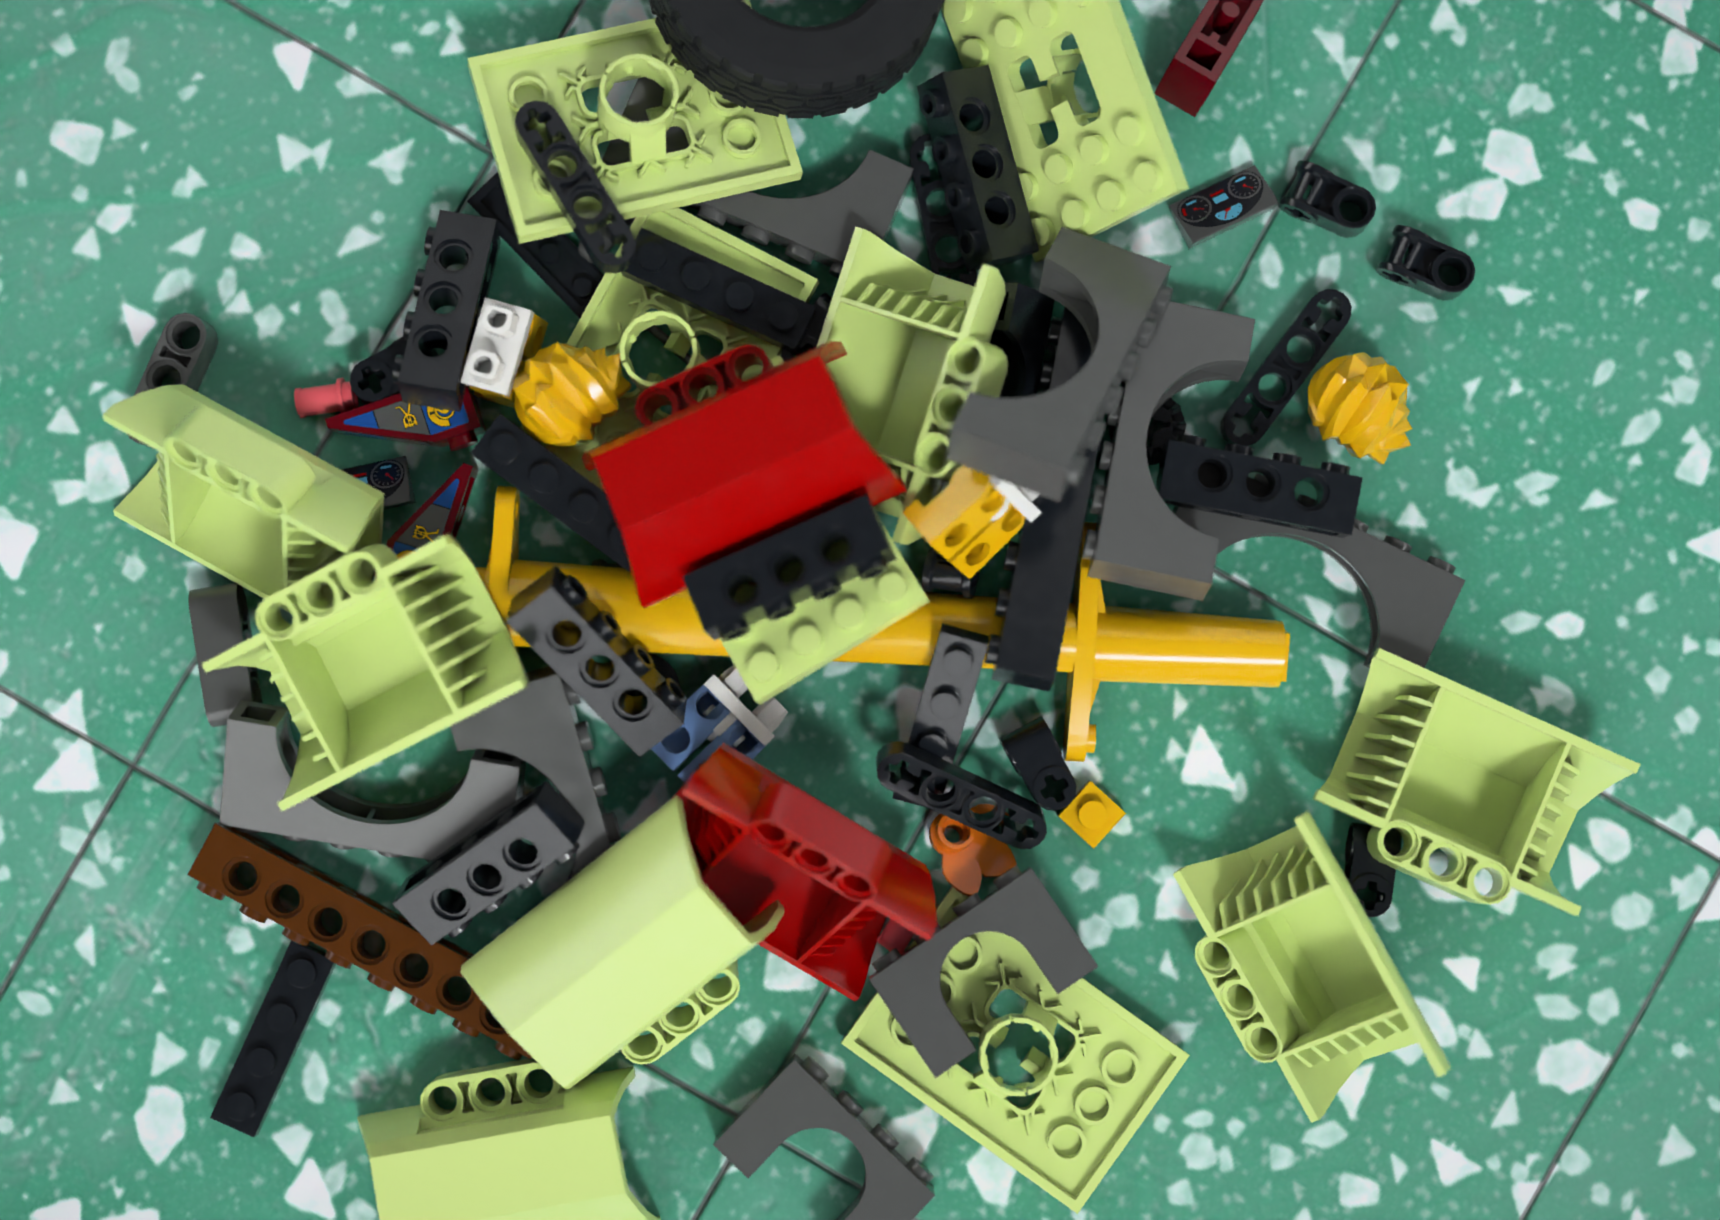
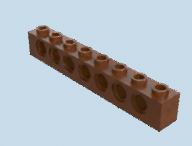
(217, 877)

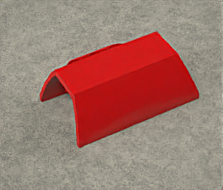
(734, 463)
(836, 879)

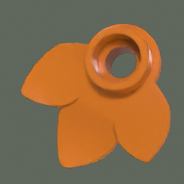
(972, 855)

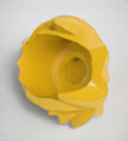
(568, 393)
(1360, 405)

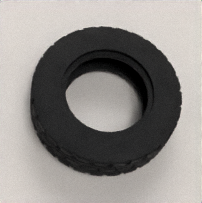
(796, 67)

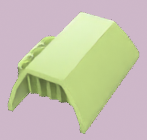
(911, 361)
(241, 494)
(381, 659)
(1464, 780)
(618, 956)
(1306, 959)
(506, 1157)

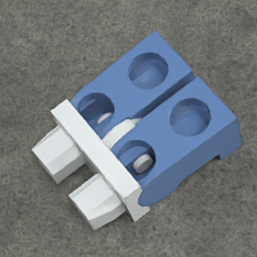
(720, 717)

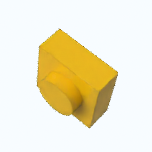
(1091, 814)

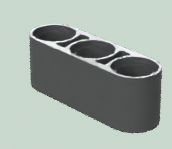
(172, 356)
(218, 624)

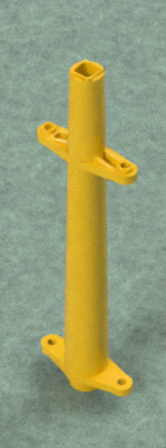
(1096, 644)

